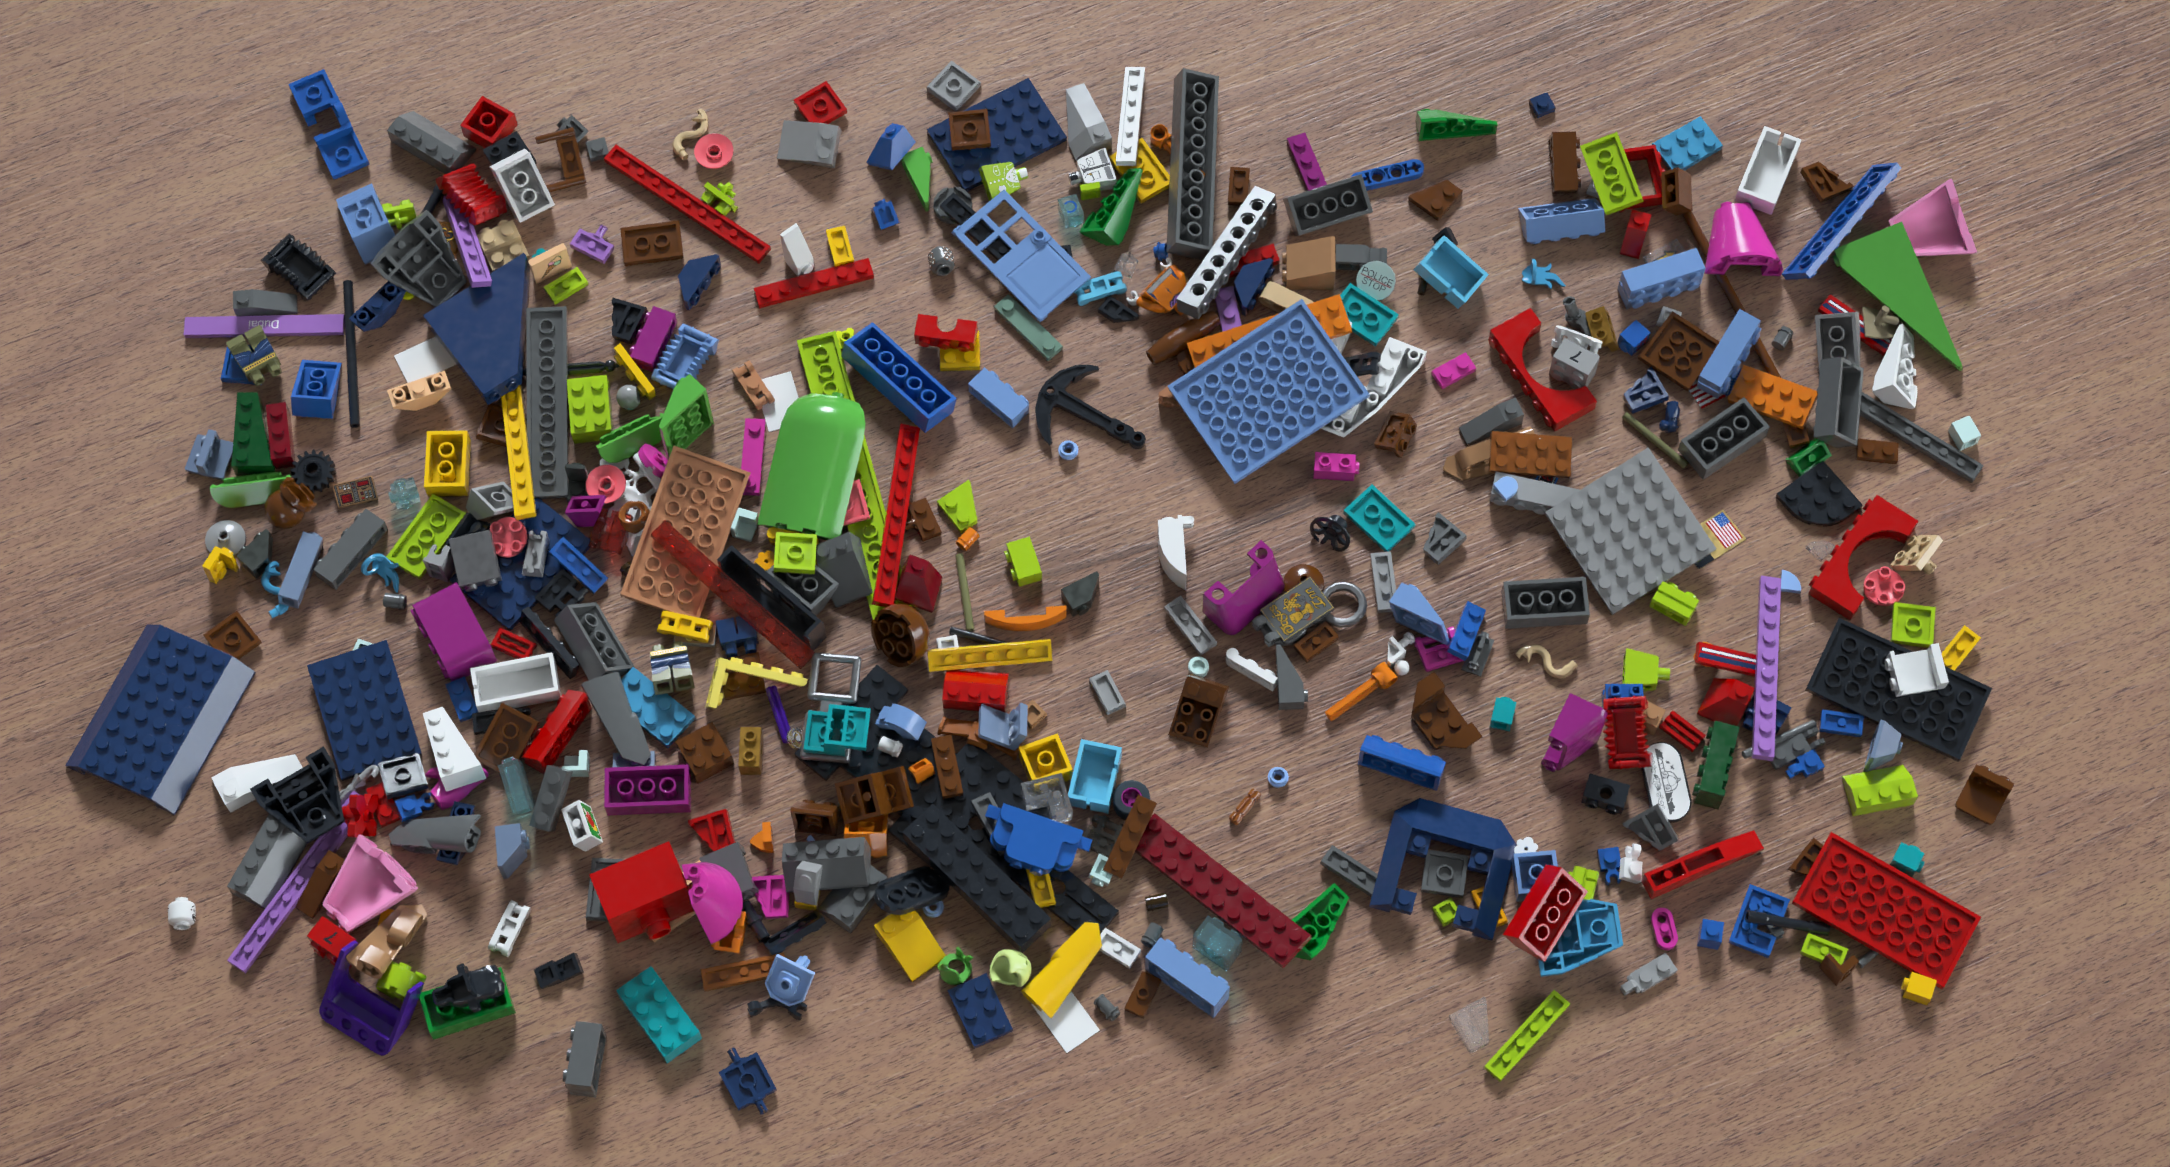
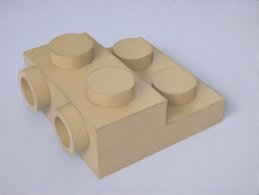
(501, 244)

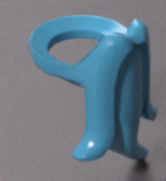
(1540, 275)
(383, 567)

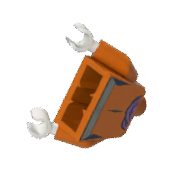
(1163, 291)

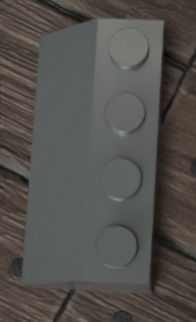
(430, 142)
(593, 640)
(843, 861)
(267, 863)

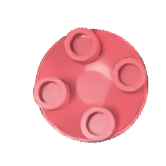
(508, 536)
(1883, 586)

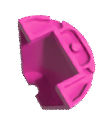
(1740, 240)
(714, 898)

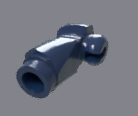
(1671, 418)

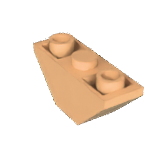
(420, 392)

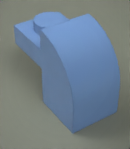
(902, 720)

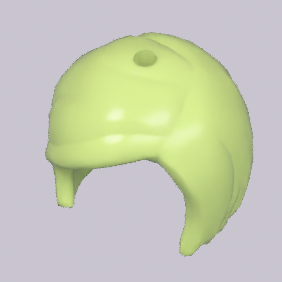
(1010, 968)

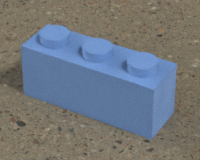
(999, 397)

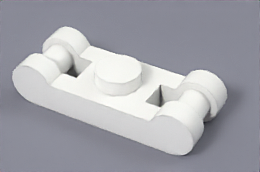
(1576, 337)
(509, 928)

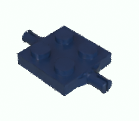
(747, 1081)

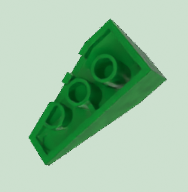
(1320, 920)

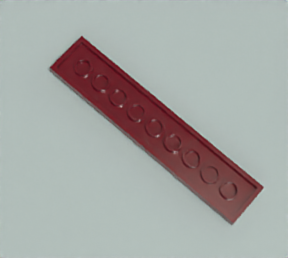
(1221, 892)

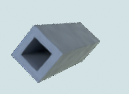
(300, 569)

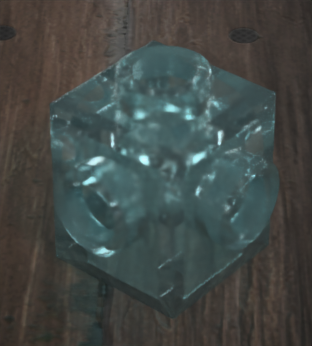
(404, 493)

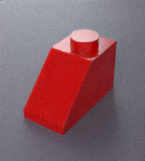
(1635, 234)

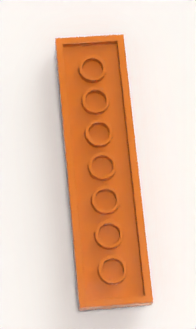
(1328, 312)

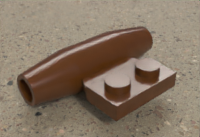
(1176, 341)

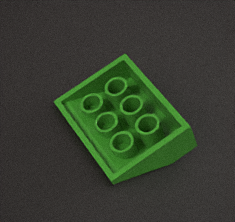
(685, 415)

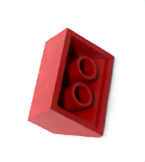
(972, 688)

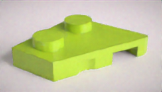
(960, 507)

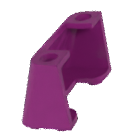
(1242, 606)

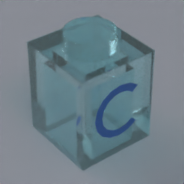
(1070, 211)

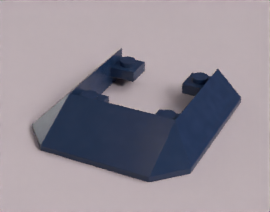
(1426, 820)

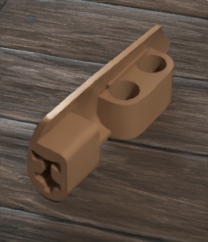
(1473, 460)
(386, 940)

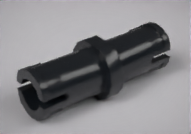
(755, 922)

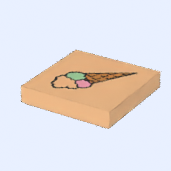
(549, 263)

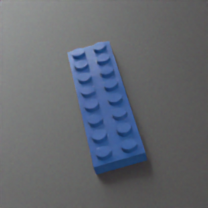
(1841, 221)

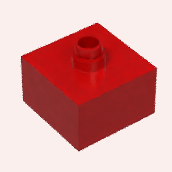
(643, 893)

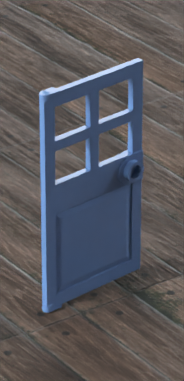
(1035, 268)

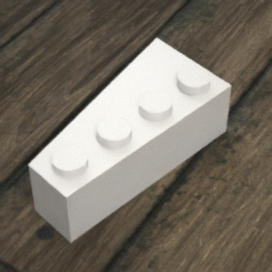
(452, 754)

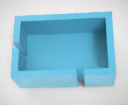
(1451, 272)
(1094, 776)

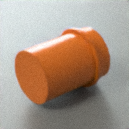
(967, 539)

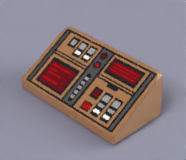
(355, 492)

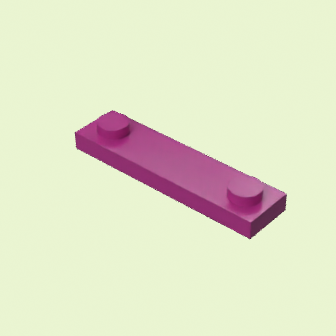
(753, 454)

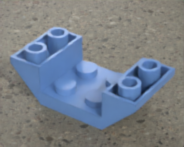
(366, 221)

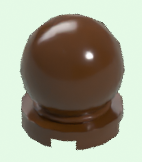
(288, 505)

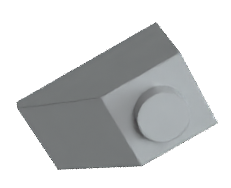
(807, 882)

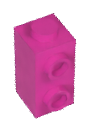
(1335, 466)

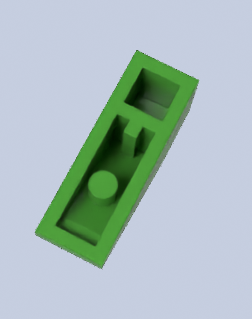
(918, 169)

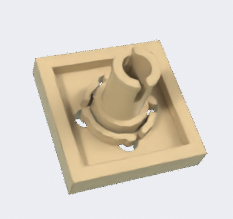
(1917, 554)

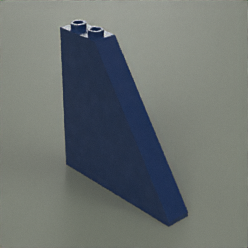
(487, 329)

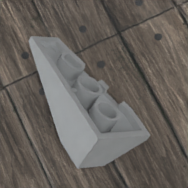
(1085, 123)

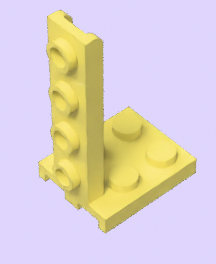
(755, 669)

